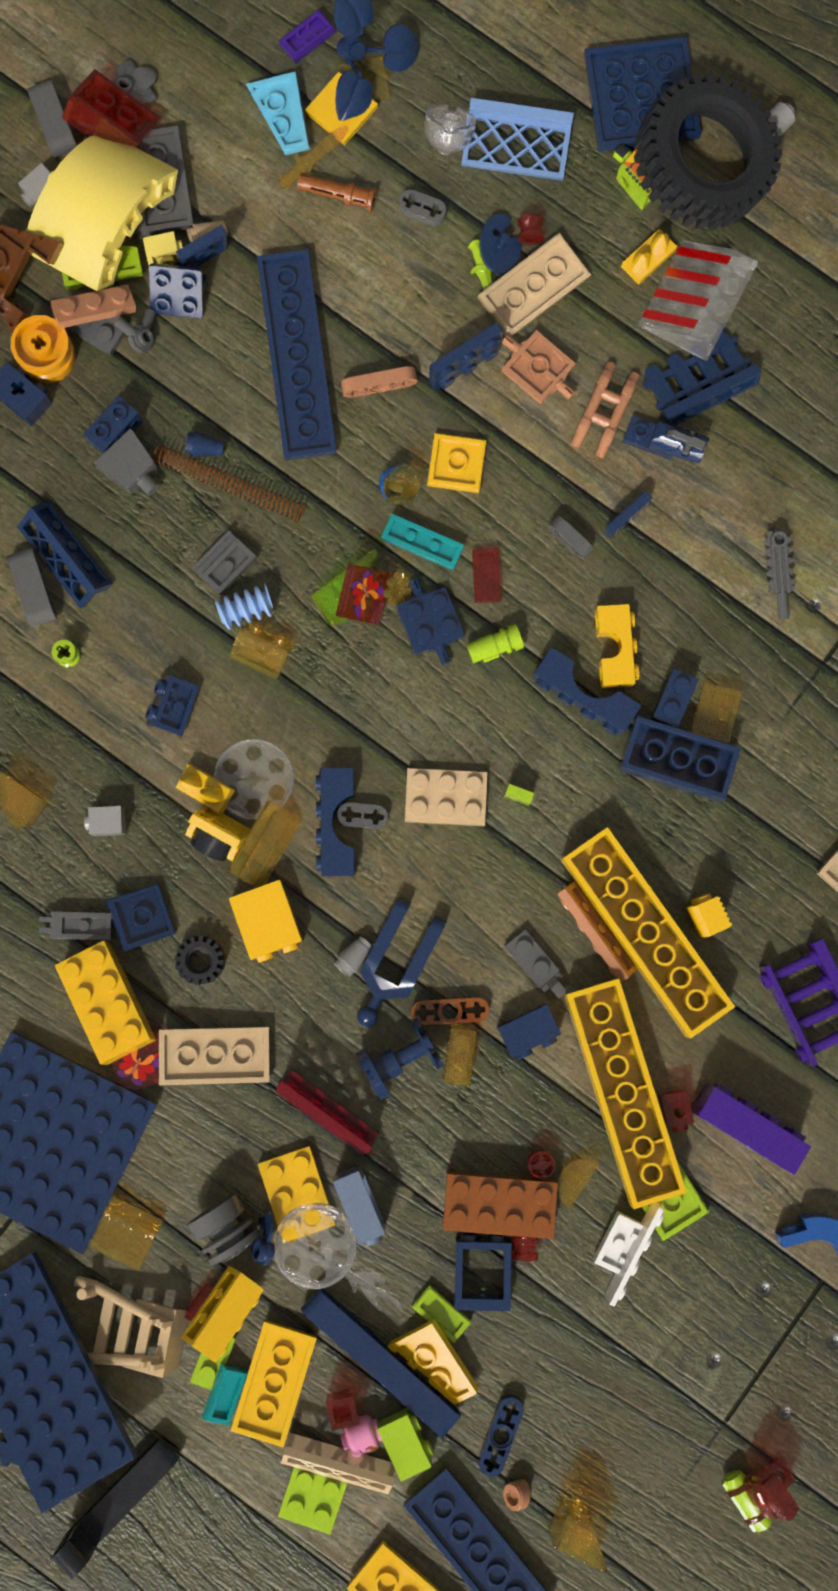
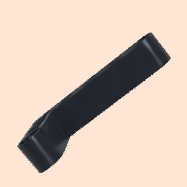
(83, 1537)

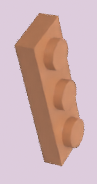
(93, 306)

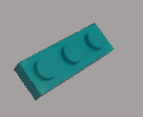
(422, 542)

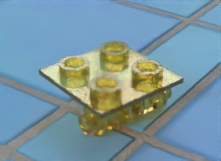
(126, 1233)

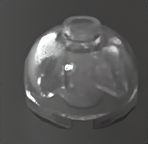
(448, 129)

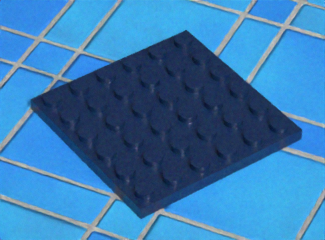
(62, 1141)

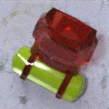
(762, 1495)

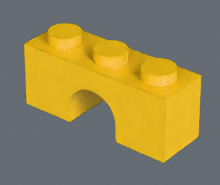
(616, 623)

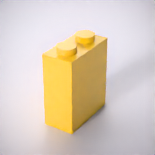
(266, 921)

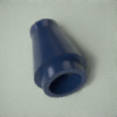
(203, 445)

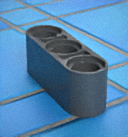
(49, 115)
(32, 587)

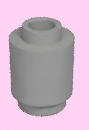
(784, 117)

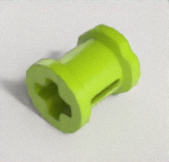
(68, 646)

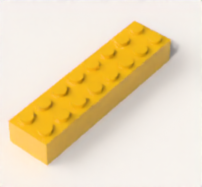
(647, 933)
(625, 1094)

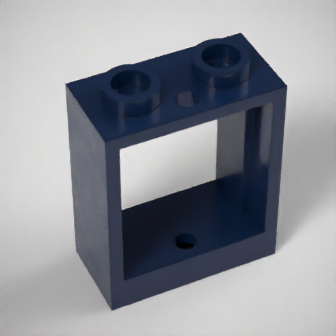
(482, 1302)

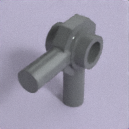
(139, 336)

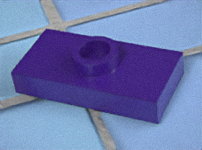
(307, 36)

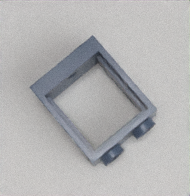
(360, 1205)

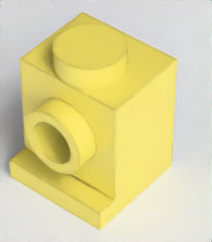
(162, 248)

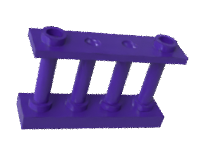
(819, 956)

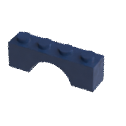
(613, 712)
(335, 788)

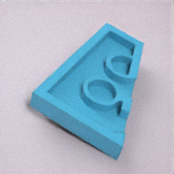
(283, 110)

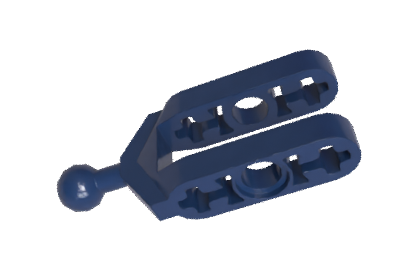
(382, 988)

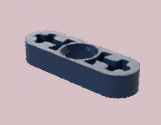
(486, 1451)

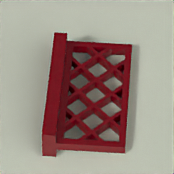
(327, 1112)

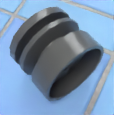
(223, 1229)

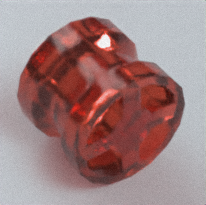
(530, 229)
(543, 1168)
(524, 1248)

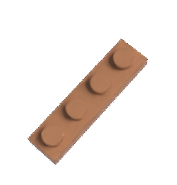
(597, 931)

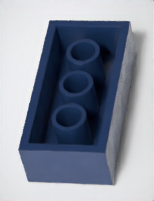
(679, 759)

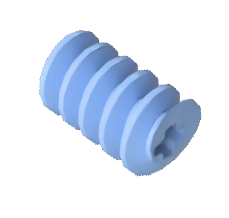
(244, 607)

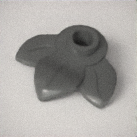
(136, 81)

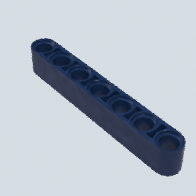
(381, 1362)

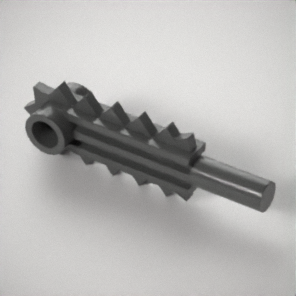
(780, 572)

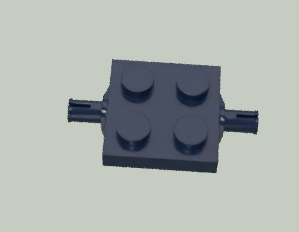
(430, 621)

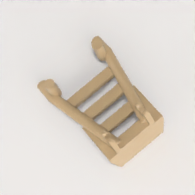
(168, 1319)

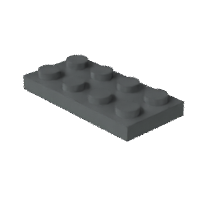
(175, 211)

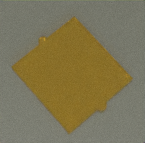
(374, 72)

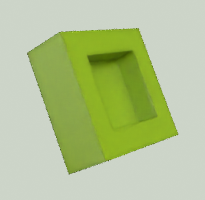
(519, 794)

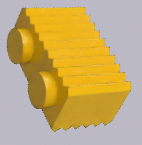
(708, 915)

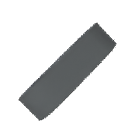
(422, 206)
(570, 537)
(362, 809)

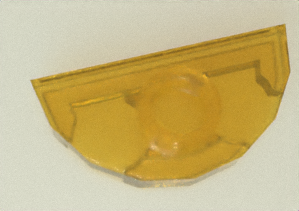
(574, 1179)

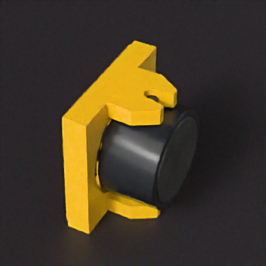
(216, 834)

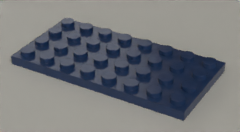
(51, 1393)

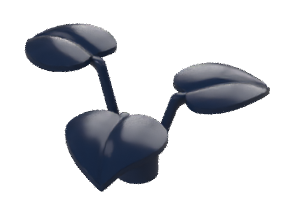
(400, 51)

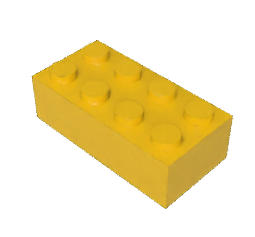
(105, 1003)

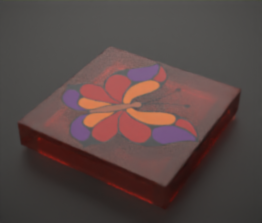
(363, 594)
(139, 1067)

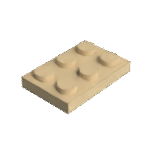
(446, 797)

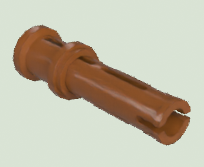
(348, 192)

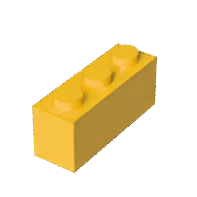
(222, 1314)

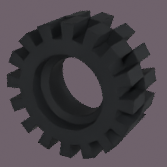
(183, 960)

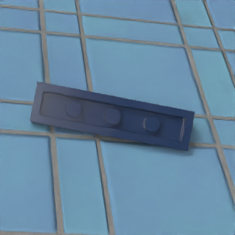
(66, 549)

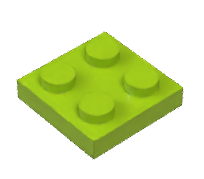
(312, 1500)

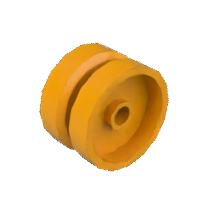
(43, 349)

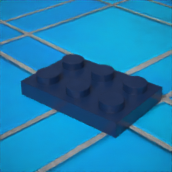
(465, 358)

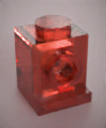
(672, 1100)

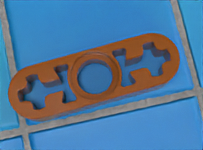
(469, 1003)

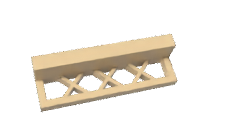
(338, 1463)

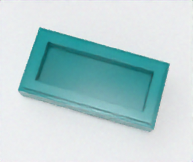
(224, 1394)

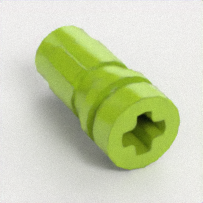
(491, 645)

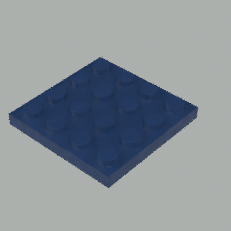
(628, 83)

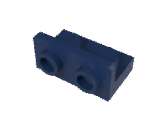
(171, 704)

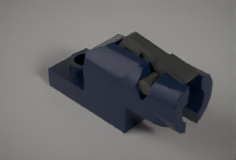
(665, 440)

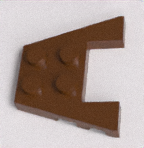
(15, 252)

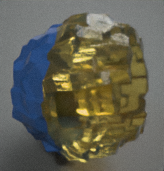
(400, 484)

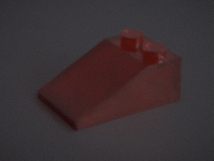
(108, 112)

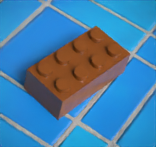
(499, 1204)

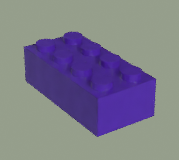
(754, 1130)

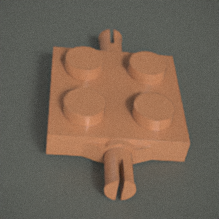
(538, 367)

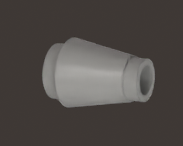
(353, 956)

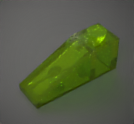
(328, 596)

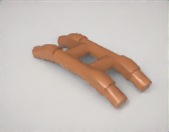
(590, 414)

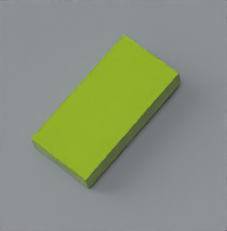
(435, 1306)

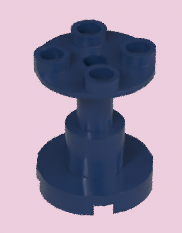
(390, 1064)

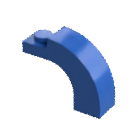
(812, 1227)

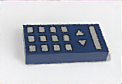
(627, 515)

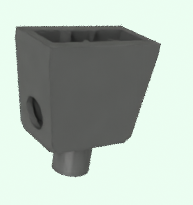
(129, 465)

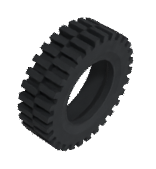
(673, 179)

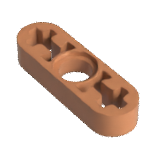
(379, 382)

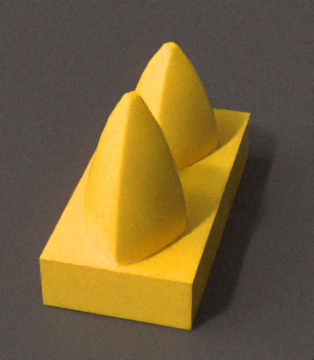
(649, 256)
(205, 788)

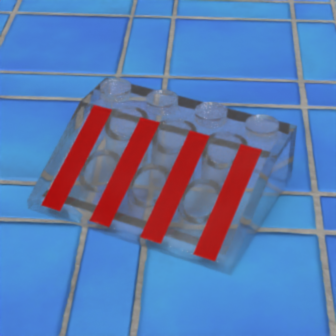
(697, 296)

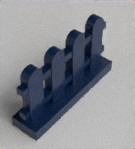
(719, 386)

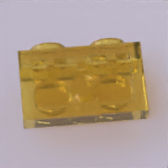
(261, 649)

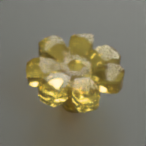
(397, 589)

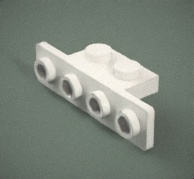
(623, 1247)

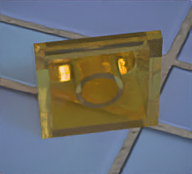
(575, 1535)

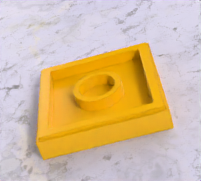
(324, 113)
(456, 463)

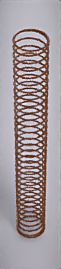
(231, 480)

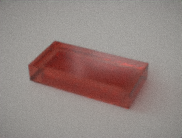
(486, 576)

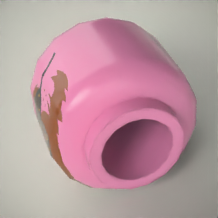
(362, 1438)

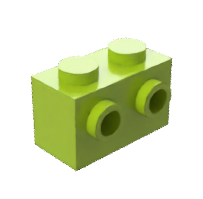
(405, 1443)

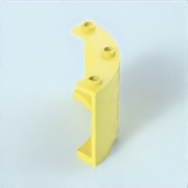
(95, 203)

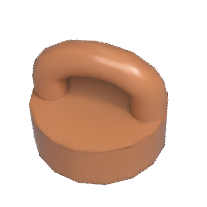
(517, 1494)

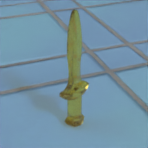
(306, 162)

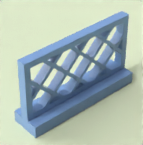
(524, 117)

